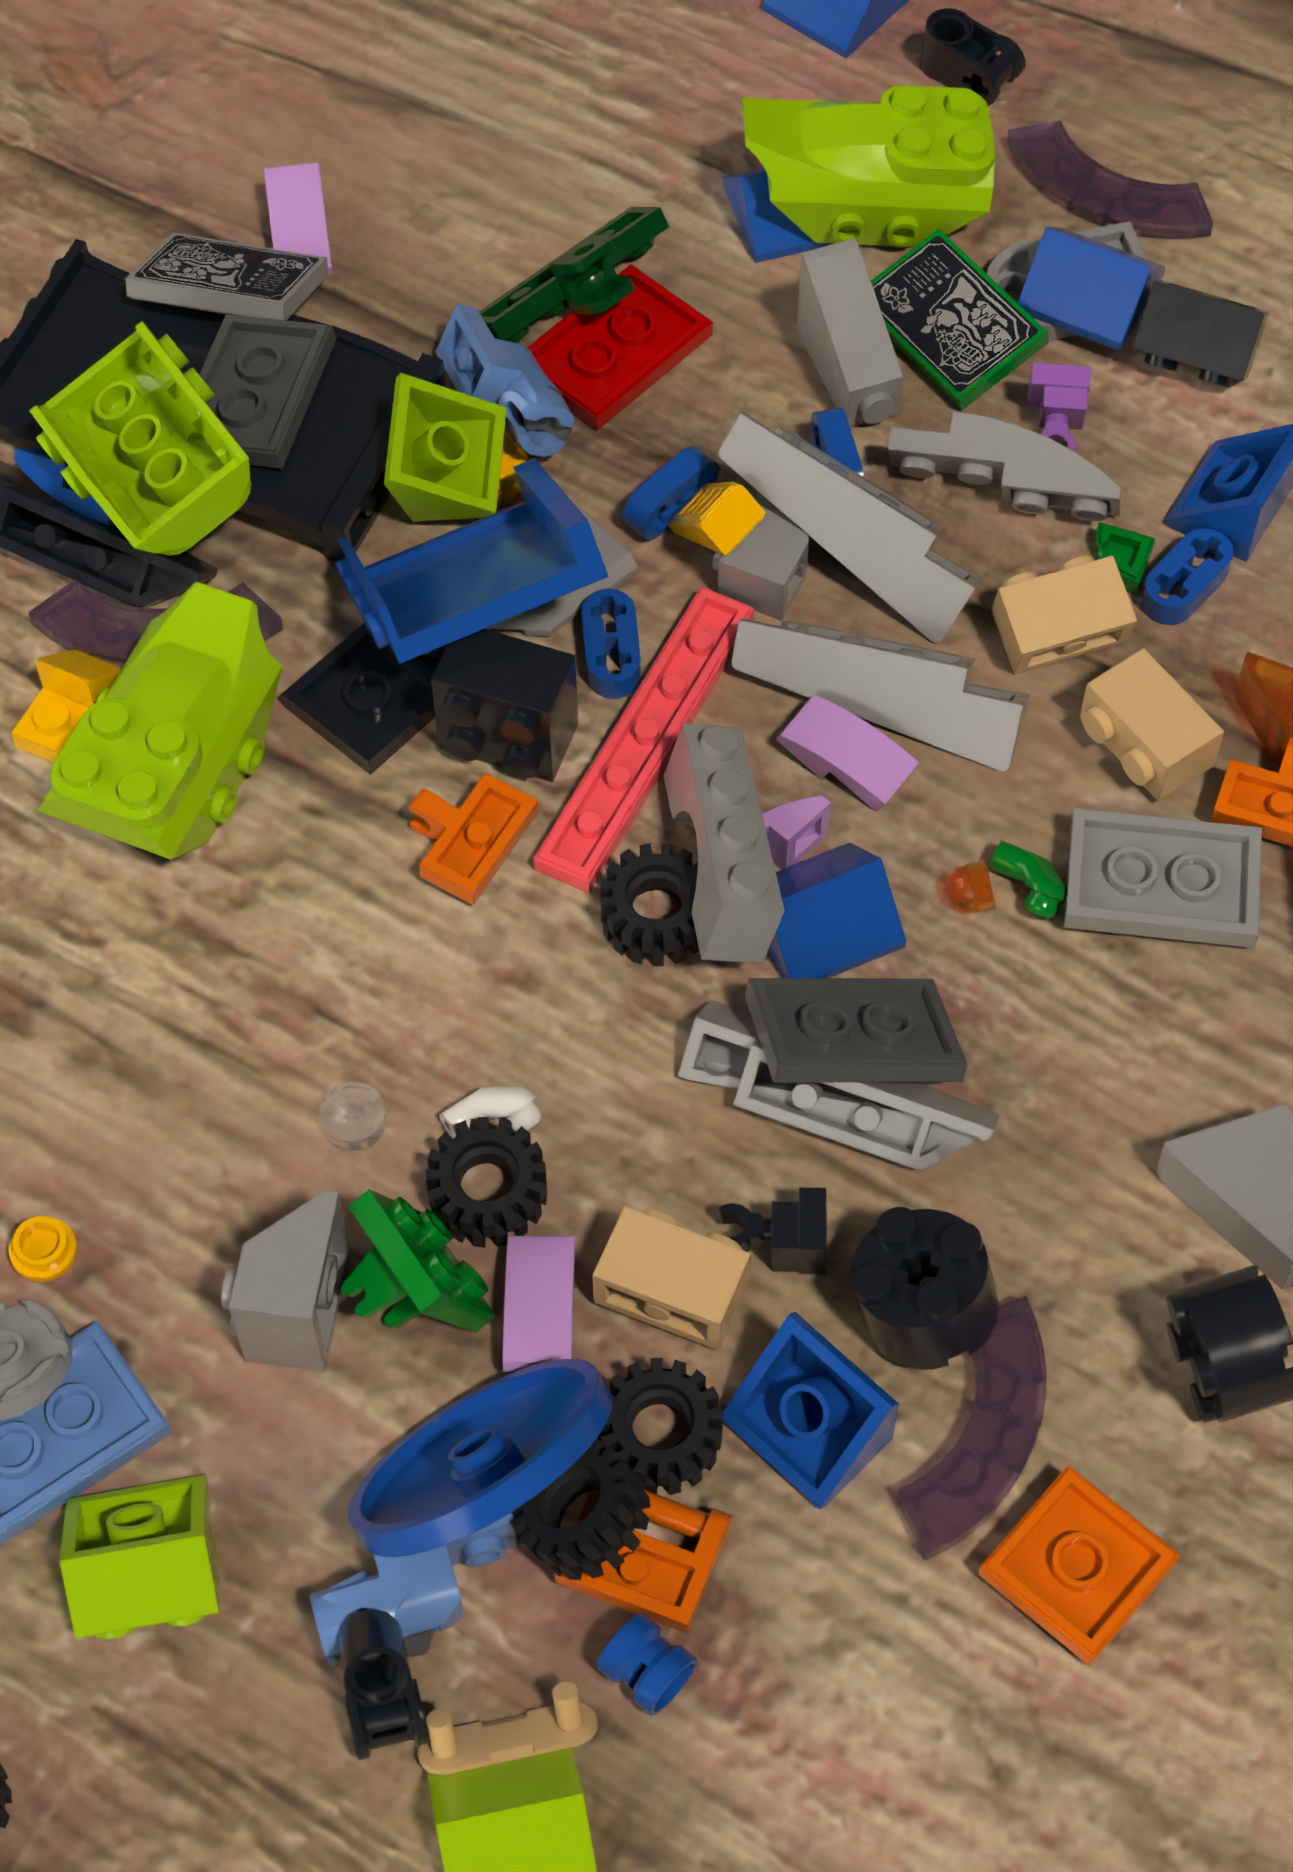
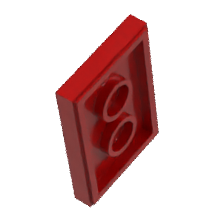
(618, 354)

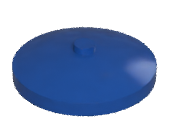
(480, 1458)

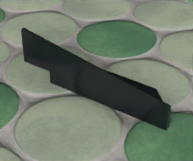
(87, 550)

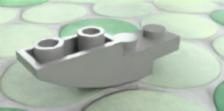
(1032, 467)

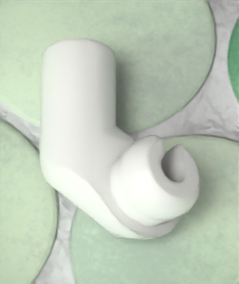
(497, 1102)

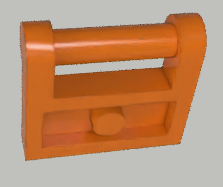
(658, 1575)

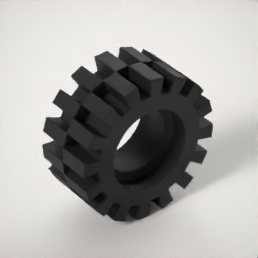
(639, 876)
(481, 1147)
(690, 1398)
(602, 1531)

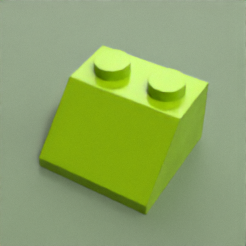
(140, 1558)

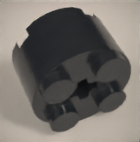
(924, 1287)
(1234, 1342)

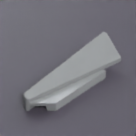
(855, 522)
(889, 684)
(887, 1119)

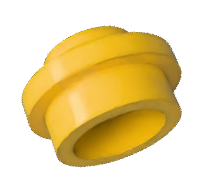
(43, 1249)

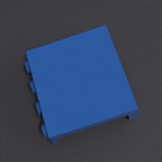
(476, 571)

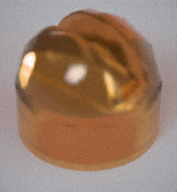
(971, 888)

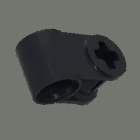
(965, 56)
(381, 1693)

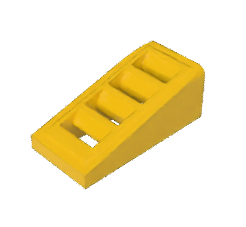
(718, 516)

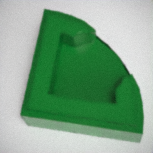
(1129, 550)

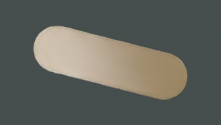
(507, 1739)

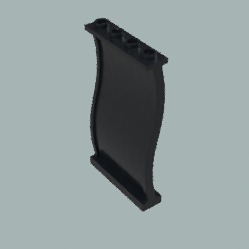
(339, 456)

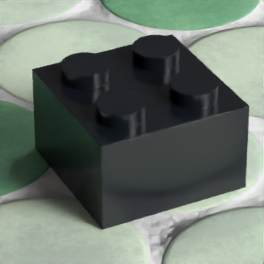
(506, 703)

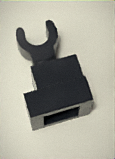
(794, 1231)

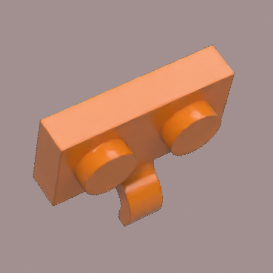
(1259, 798)
(471, 838)

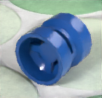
(646, 1663)

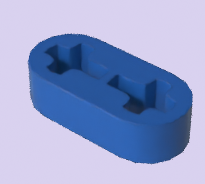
(834, 437)
(668, 491)
(1178, 569)
(600, 644)

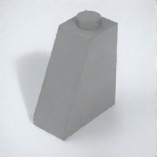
(848, 334)
(1241, 1185)

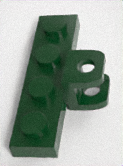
(578, 277)

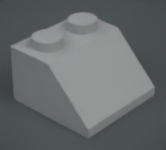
(290, 1286)

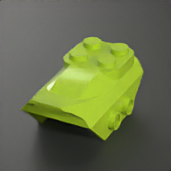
(876, 167)
(147, 445)
(173, 731)

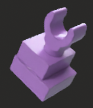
(1062, 399)

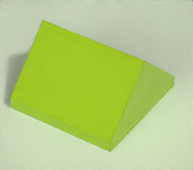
(443, 452)
(514, 1817)

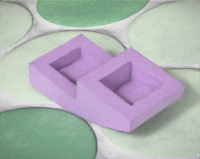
(297, 210)
(851, 749)
(796, 828)
(538, 1300)

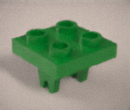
(413, 1268)

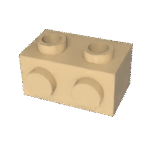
(1063, 613)
(1150, 725)
(672, 1276)

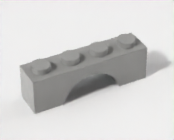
(736, 884)

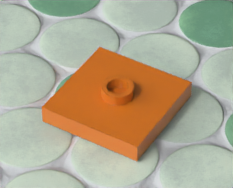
(1079, 1565)

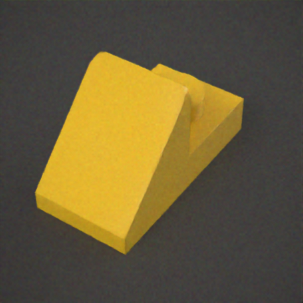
(69, 688)

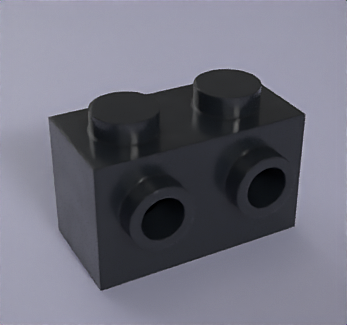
(1200, 332)

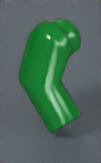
(1036, 873)

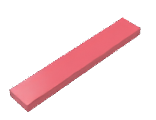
(642, 742)

